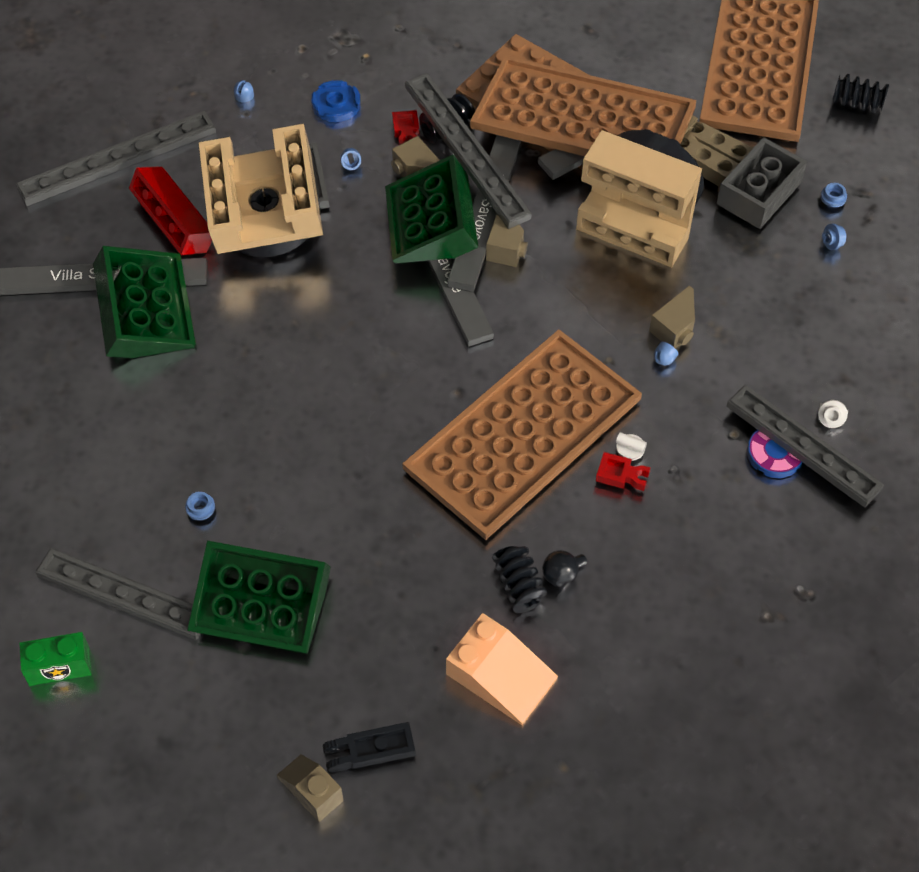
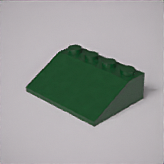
(431, 213)
(142, 302)
(258, 596)

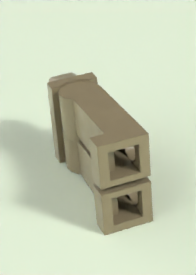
(713, 150)

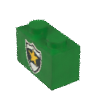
(55, 658)

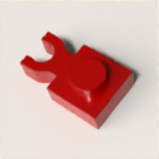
(405, 125)
(617, 471)

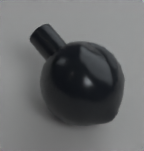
(562, 567)

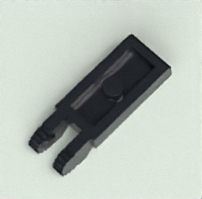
(371, 747)

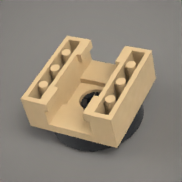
(245, 184)
(640, 193)

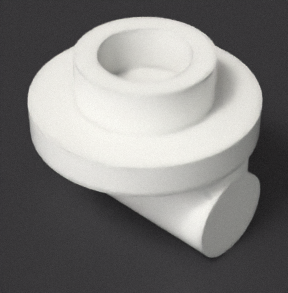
(832, 413)
(630, 446)

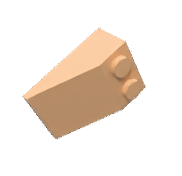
(500, 669)

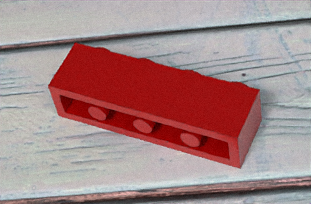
(171, 210)

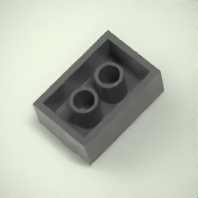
(761, 182)

